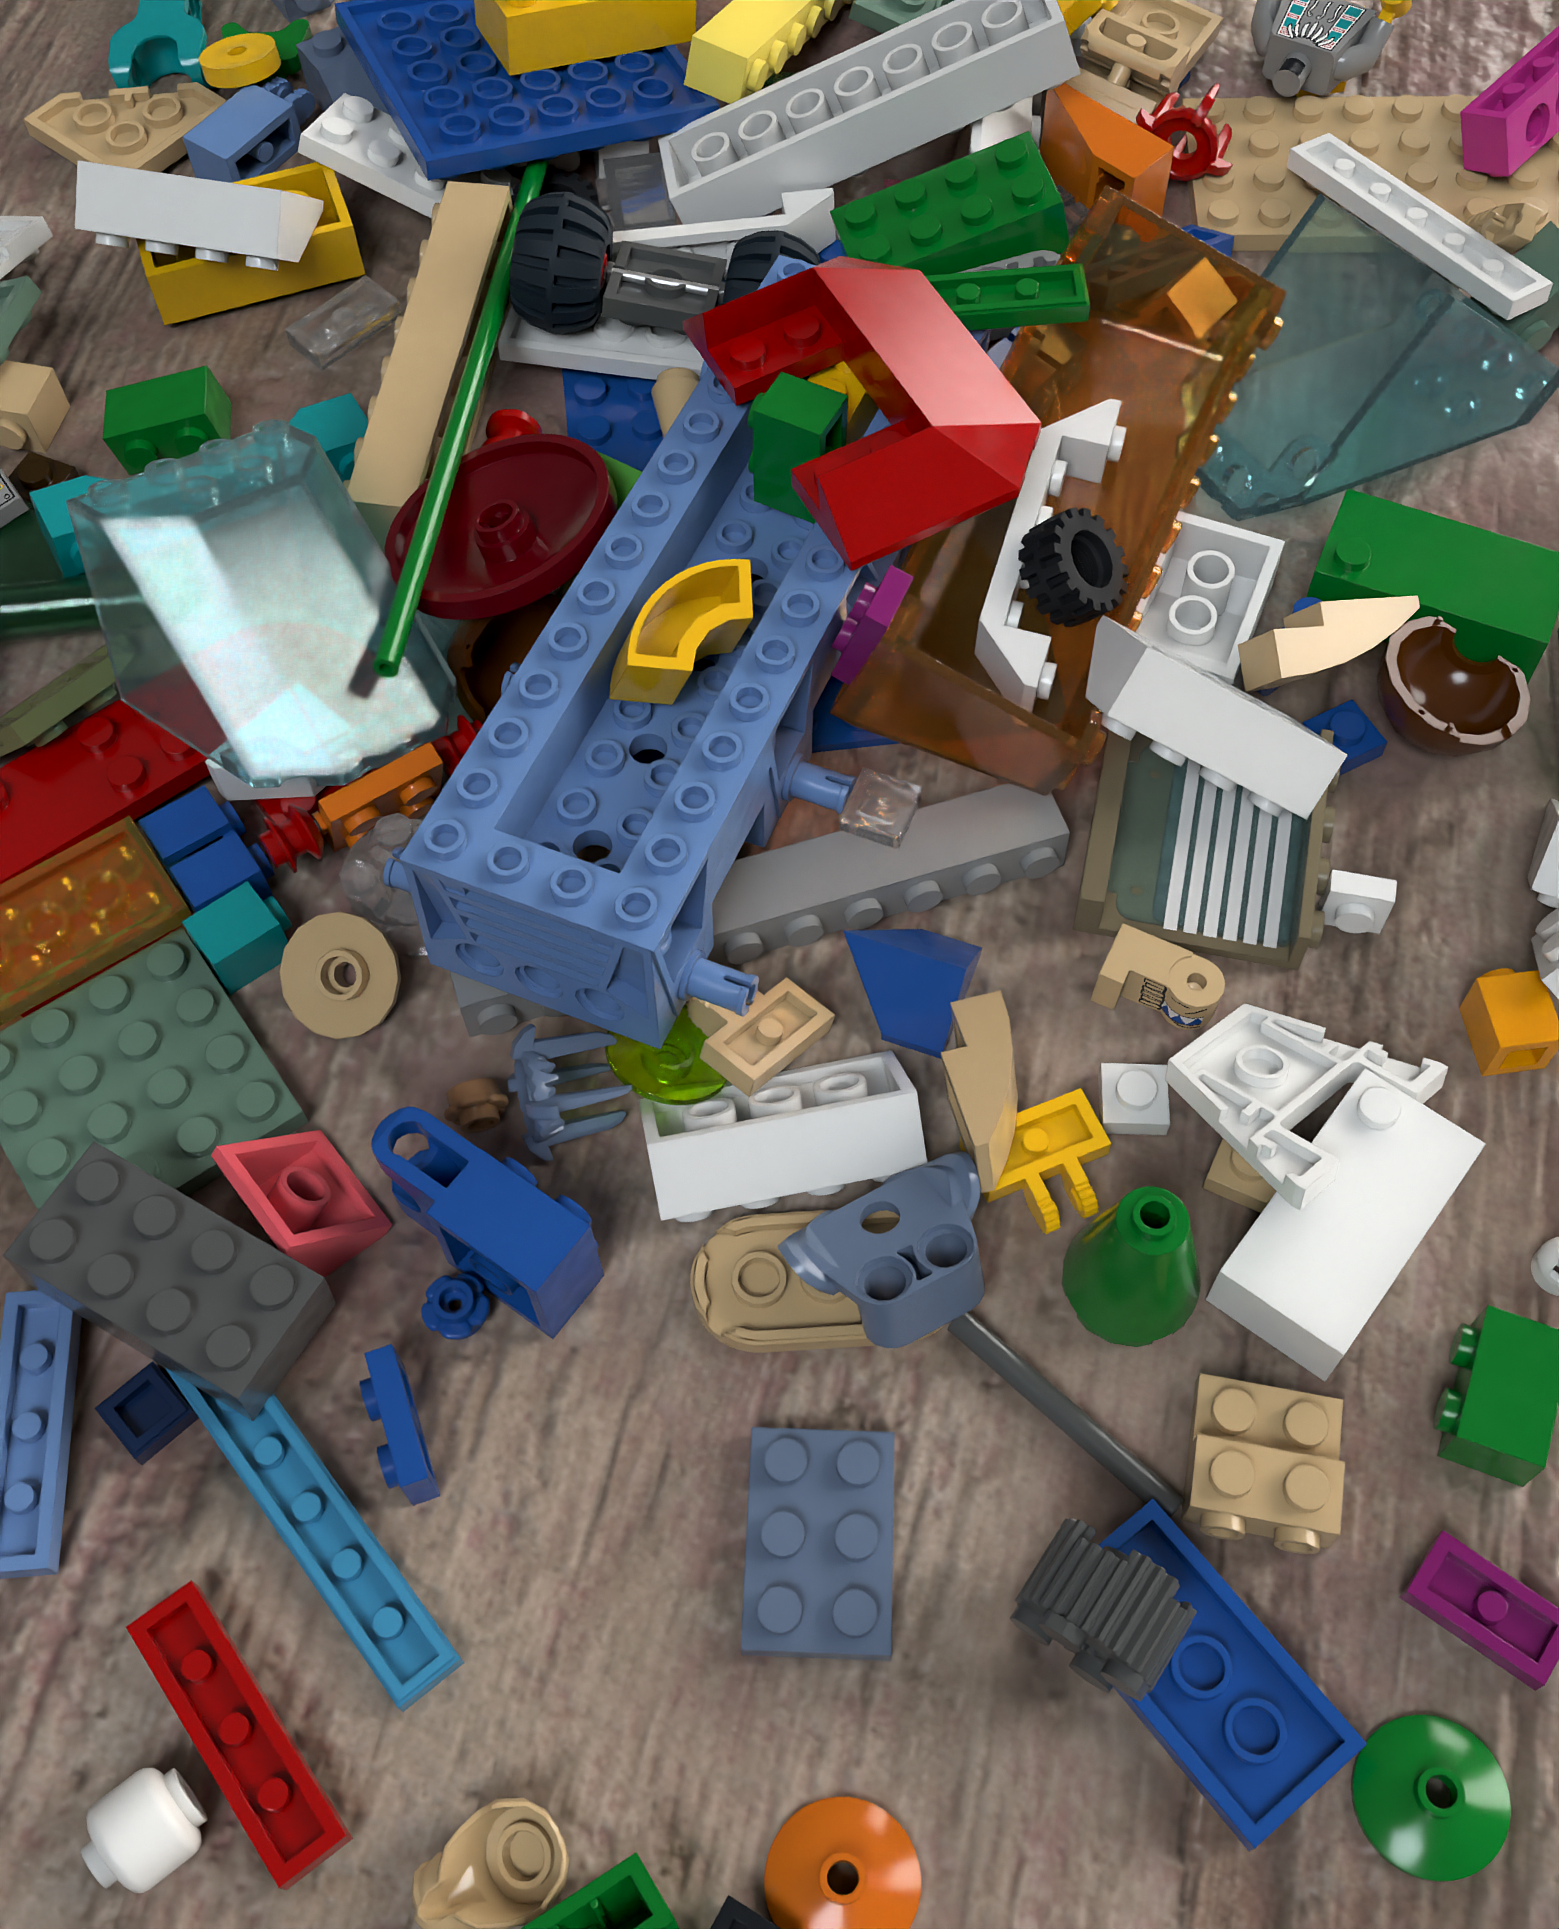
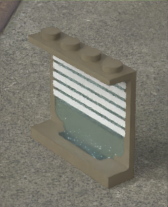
(1201, 861)

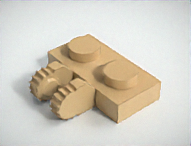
(766, 1039)

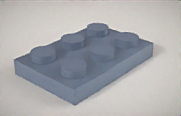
(819, 1544)

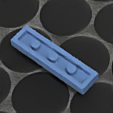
(35, 1429)

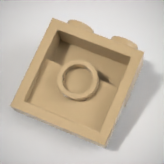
(1264, 1464)

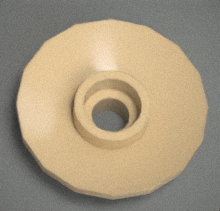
(314, 975)

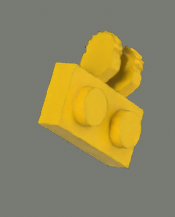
(1050, 1142)

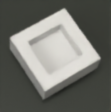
(1357, 901)
(1133, 1099)

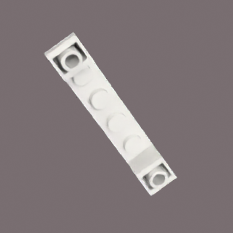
(803, 215)
(1072, 448)

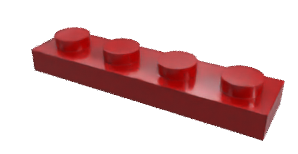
(239, 1735)

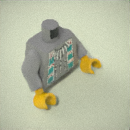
(1320, 41)

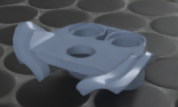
(908, 1276)

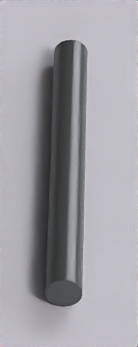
(1064, 1413)

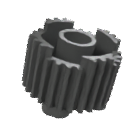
(1105, 1610)

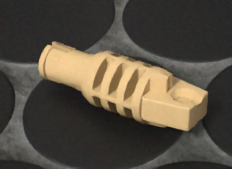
(1507, 225)

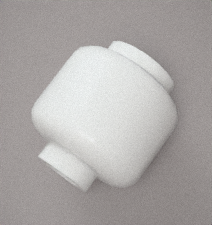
(143, 1830)

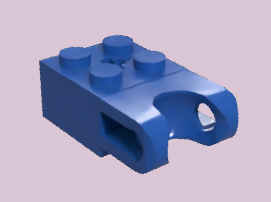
(493, 1220)

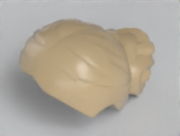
(494, 1870)

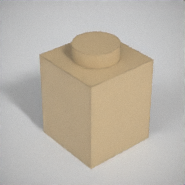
(30, 406)

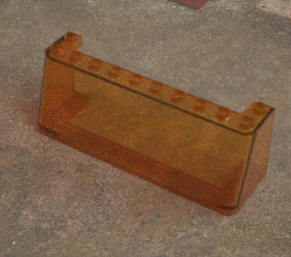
(1167, 340)

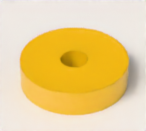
(240, 60)

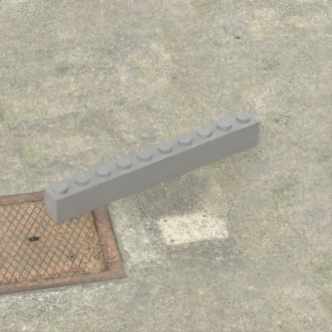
(848, 883)

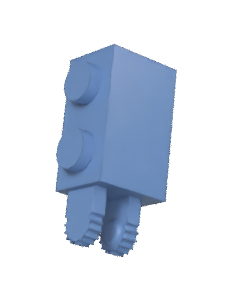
(249, 132)

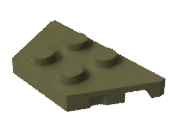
(41, 714)

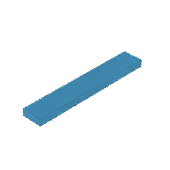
(331, 1545)

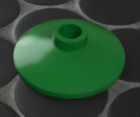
(1401, 1820)

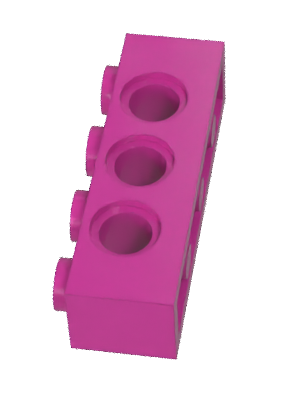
(1514, 113)

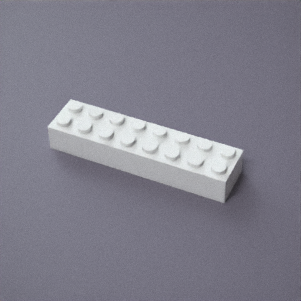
(866, 106)

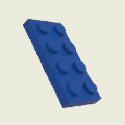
(1232, 1697)

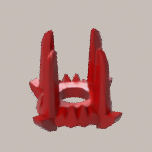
(1210, 145)

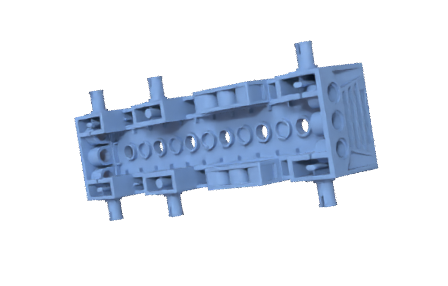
(557, 766)

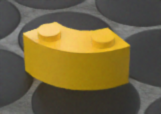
(681, 623)

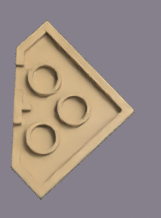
(126, 128)

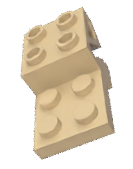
(1142, 52)

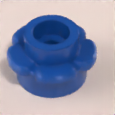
(458, 1323)

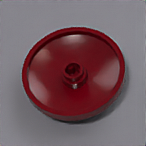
(513, 525)

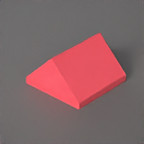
(303, 1198)

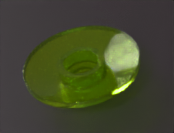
(667, 1074)

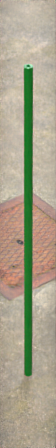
(453, 442)

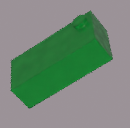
(1479, 581)

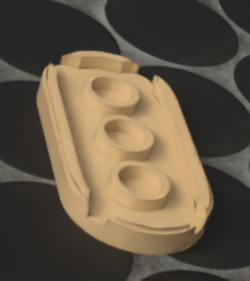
(759, 1302)

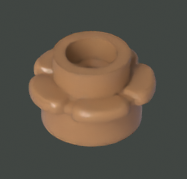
(475, 1105)

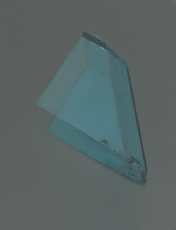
(1366, 373)
(254, 611)

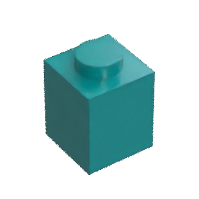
(239, 936)

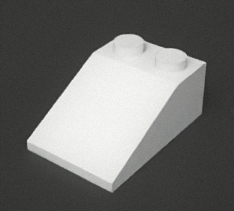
(1210, 593)

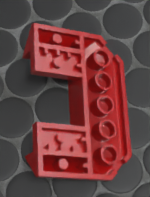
(954, 417)

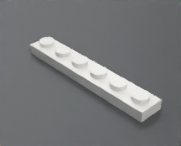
(1420, 226)

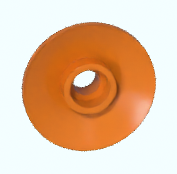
(848, 1833)

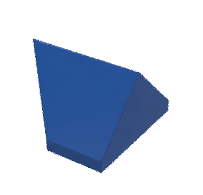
(912, 981)

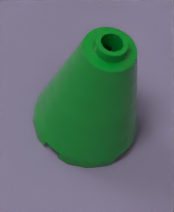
(1134, 1269)

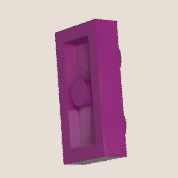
(868, 622)
(1486, 1609)

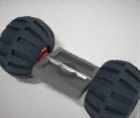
(567, 275)

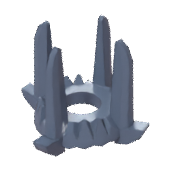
(537, 1097)

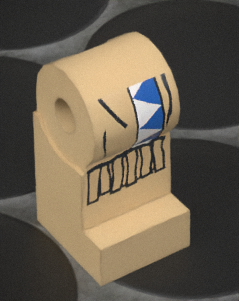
(1160, 978)

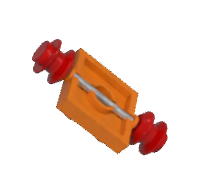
(349, 813)

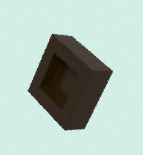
(39, 472)

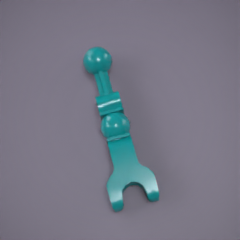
(159, 42)

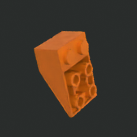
(1097, 147)

